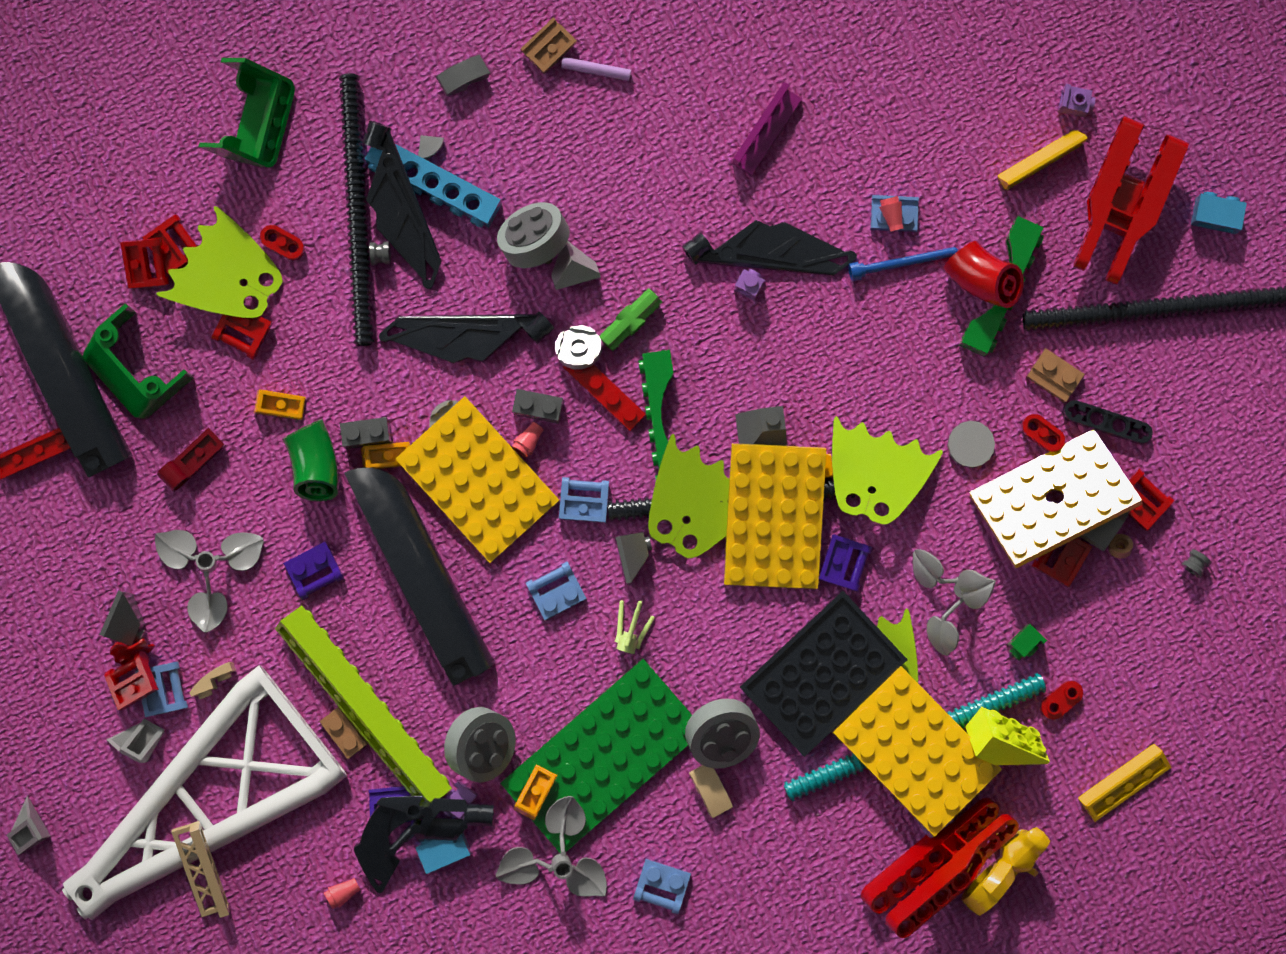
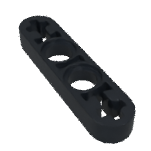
(1107, 422)

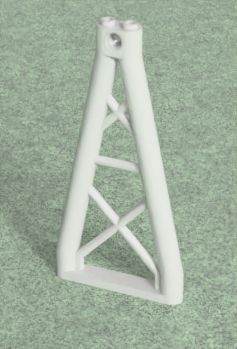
(144, 814)

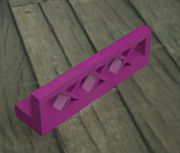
(766, 130)

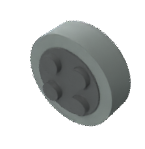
(533, 235)
(722, 733)
(479, 744)

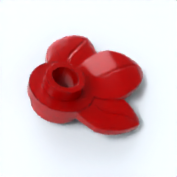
(124, 653)

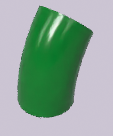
(313, 462)

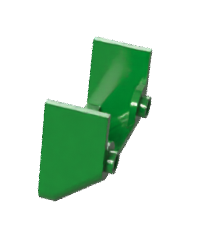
(262, 118)
(139, 398)

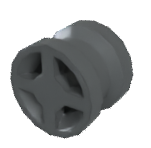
(380, 253)
(1196, 563)

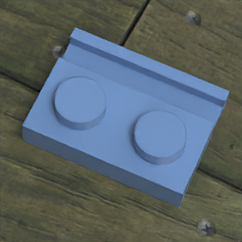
(909, 213)

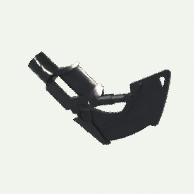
(376, 852)

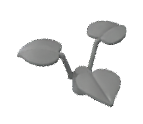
(241, 551)
(969, 586)
(582, 880)

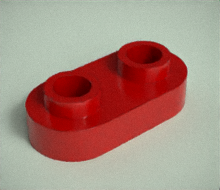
(282, 243)
(1043, 432)
(1061, 699)

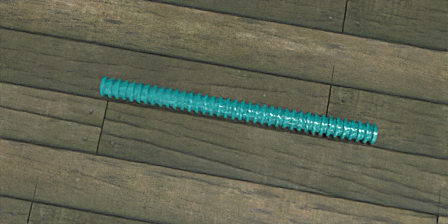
(961, 716)

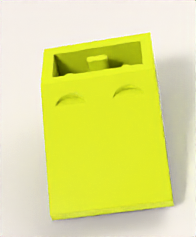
(1005, 740)

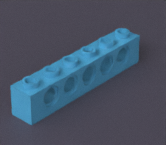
(481, 216)

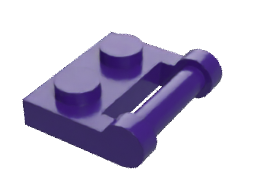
(837, 561)
(310, 563)

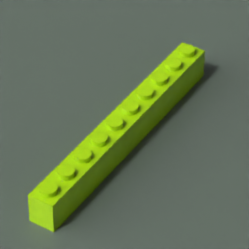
(362, 706)

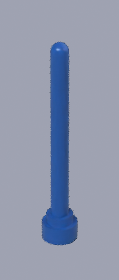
(858, 270)

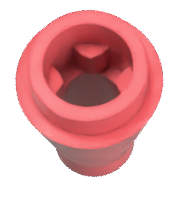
(892, 212)
(527, 440)
(341, 893)

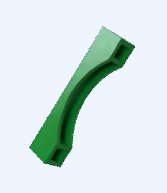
(1020, 245)
(658, 373)

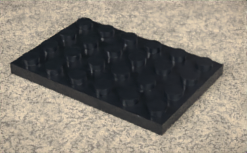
(823, 673)

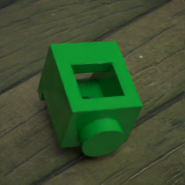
(1025, 642)

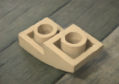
(207, 683)
(711, 790)

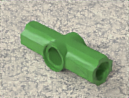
(630, 319)

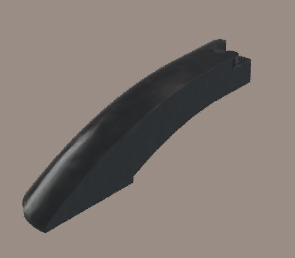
(60, 369)
(421, 573)

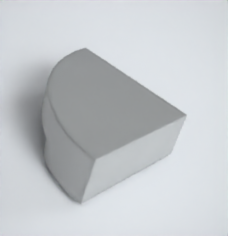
(429, 146)

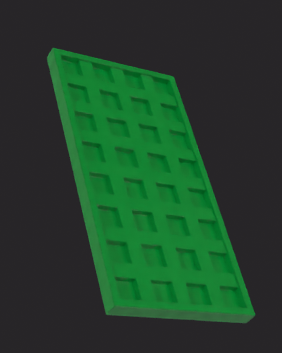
(608, 749)

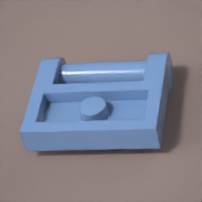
(583, 508)
(560, 597)
(157, 701)
(664, 878)

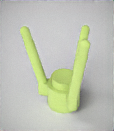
(627, 641)

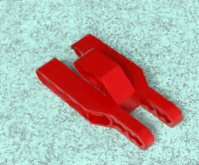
(1117, 193)
(947, 881)

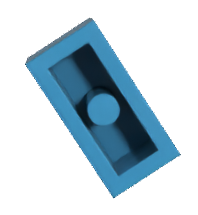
(1218, 213)
(439, 853)

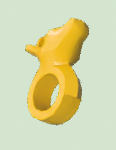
(1015, 857)

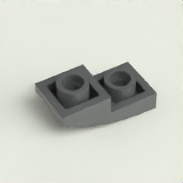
(462, 74)

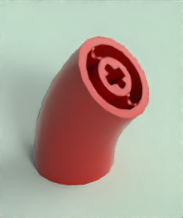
(985, 275)

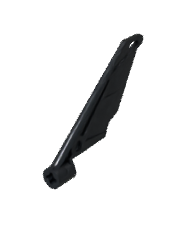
(397, 206)
(771, 248)
(465, 336)

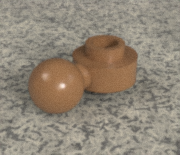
(1120, 541)

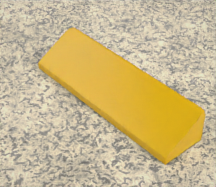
(1041, 159)
(1124, 782)

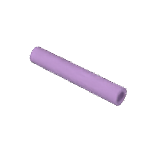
(596, 68)

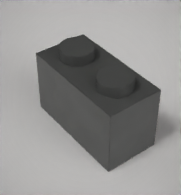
(538, 406)
(365, 433)

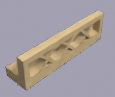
(208, 869)

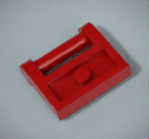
(172, 255)
(137, 263)
(252, 327)
(1148, 513)
(1067, 563)
(136, 686)

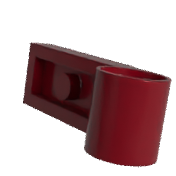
(191, 460)

